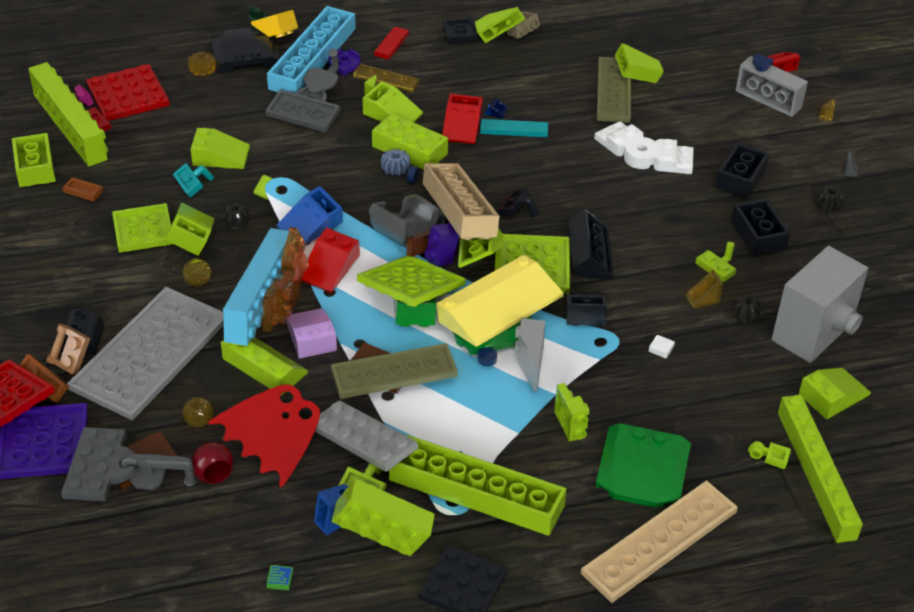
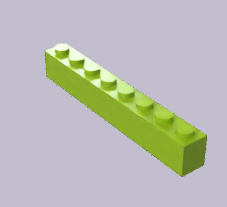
(820, 469)

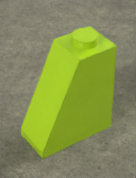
(638, 65)

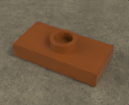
(82, 189)

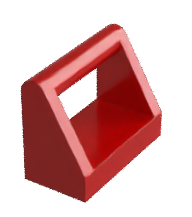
(786, 61)

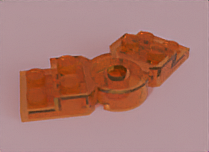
(285, 291)

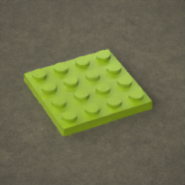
(548, 251)
(411, 280)

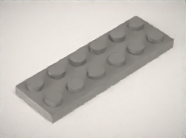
(364, 436)

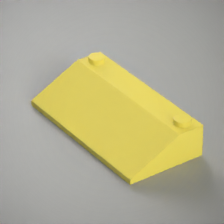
(498, 301)

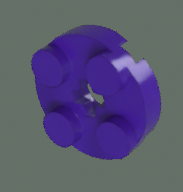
(347, 61)

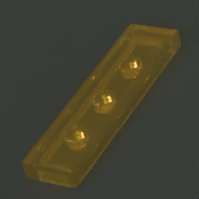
(395, 79)

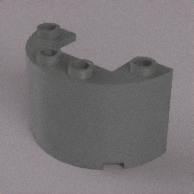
(414, 218)

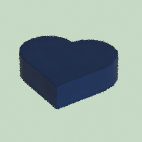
(762, 62)

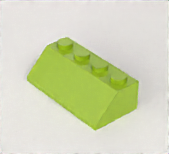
(263, 363)

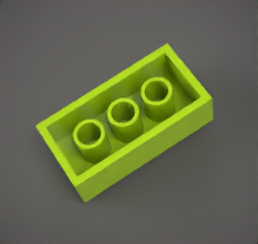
(417, 141)
(383, 517)

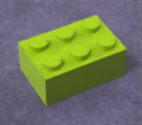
(33, 160)

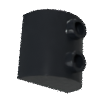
(87, 324)

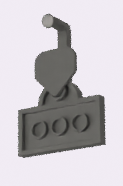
(309, 104)
(105, 461)

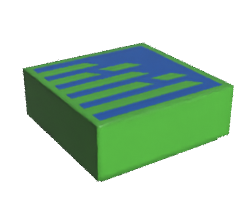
(279, 577)

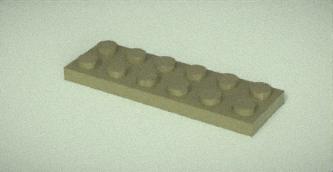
(612, 92)
(393, 370)

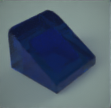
(496, 109)

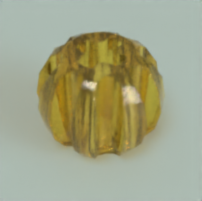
(196, 272)
(197, 412)

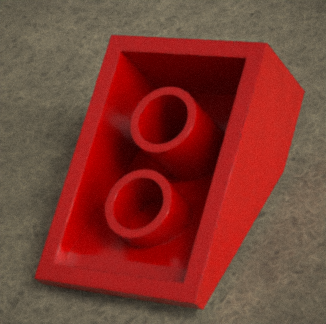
(331, 260)

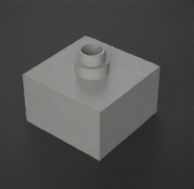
(820, 304)

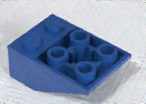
(313, 215)

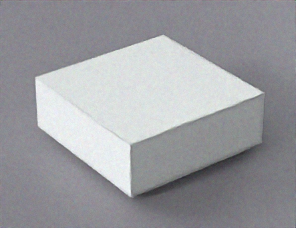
(661, 346)

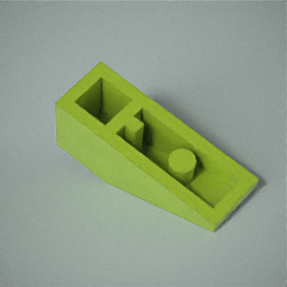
(498, 23)

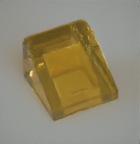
(827, 110)

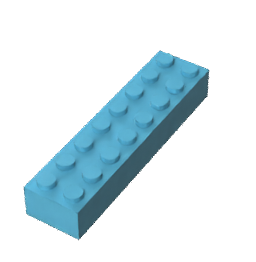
(311, 49)
(245, 306)

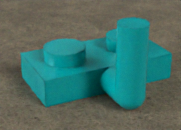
(189, 179)

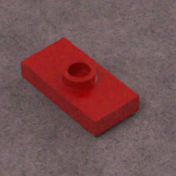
(100, 119)

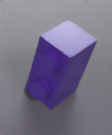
(441, 244)

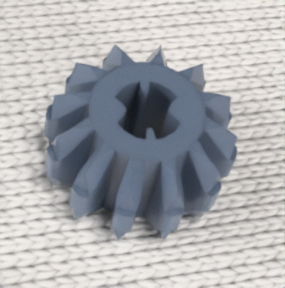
(395, 162)

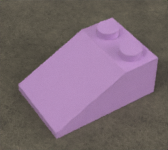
(312, 333)

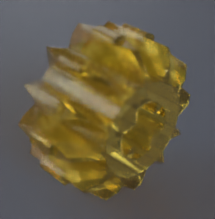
(201, 63)

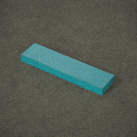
(514, 128)

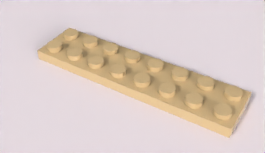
(658, 541)

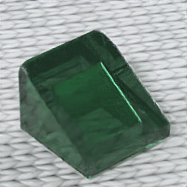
(255, 13)

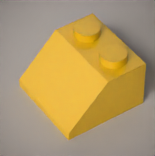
(277, 25)

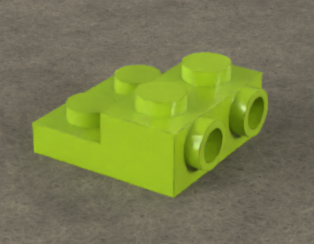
(571, 413)

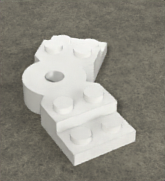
(642, 151)

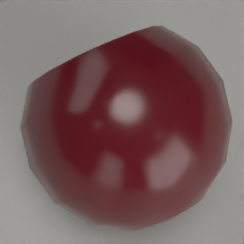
(212, 462)

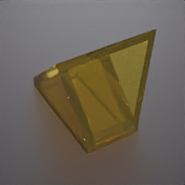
(706, 291)

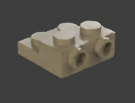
(525, 26)

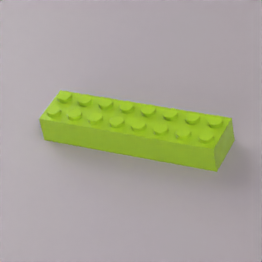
(68, 114)
(481, 486)

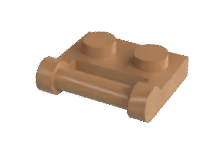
(73, 350)

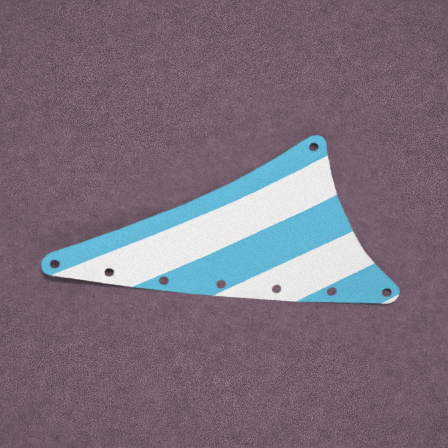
(464, 413)

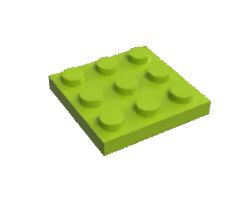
(142, 227)

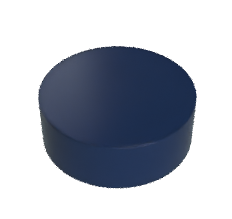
(412, 175)
(487, 356)

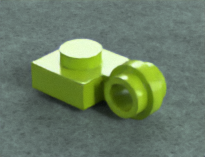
(775, 454)

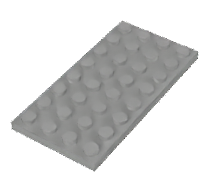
(147, 353)

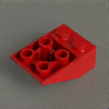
(463, 118)

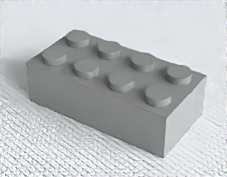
(773, 87)

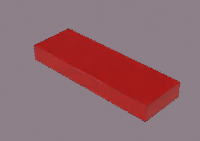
(391, 43)

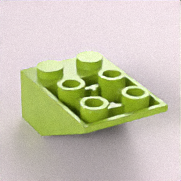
(386, 100)
(190, 229)

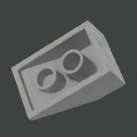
(530, 348)

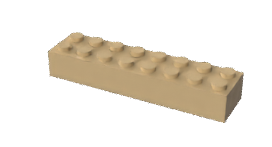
(460, 201)

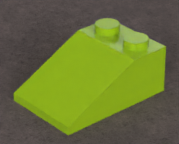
(218, 149)
(478, 248)
(832, 391)

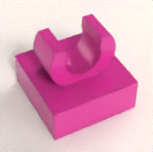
(83, 96)

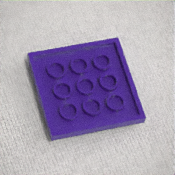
(41, 440)

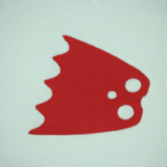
(266, 433)

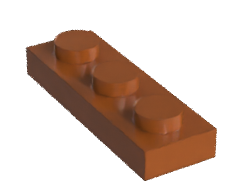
(36, 367)

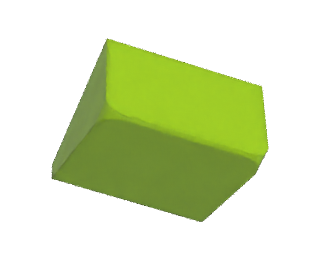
(370, 84)
(260, 188)

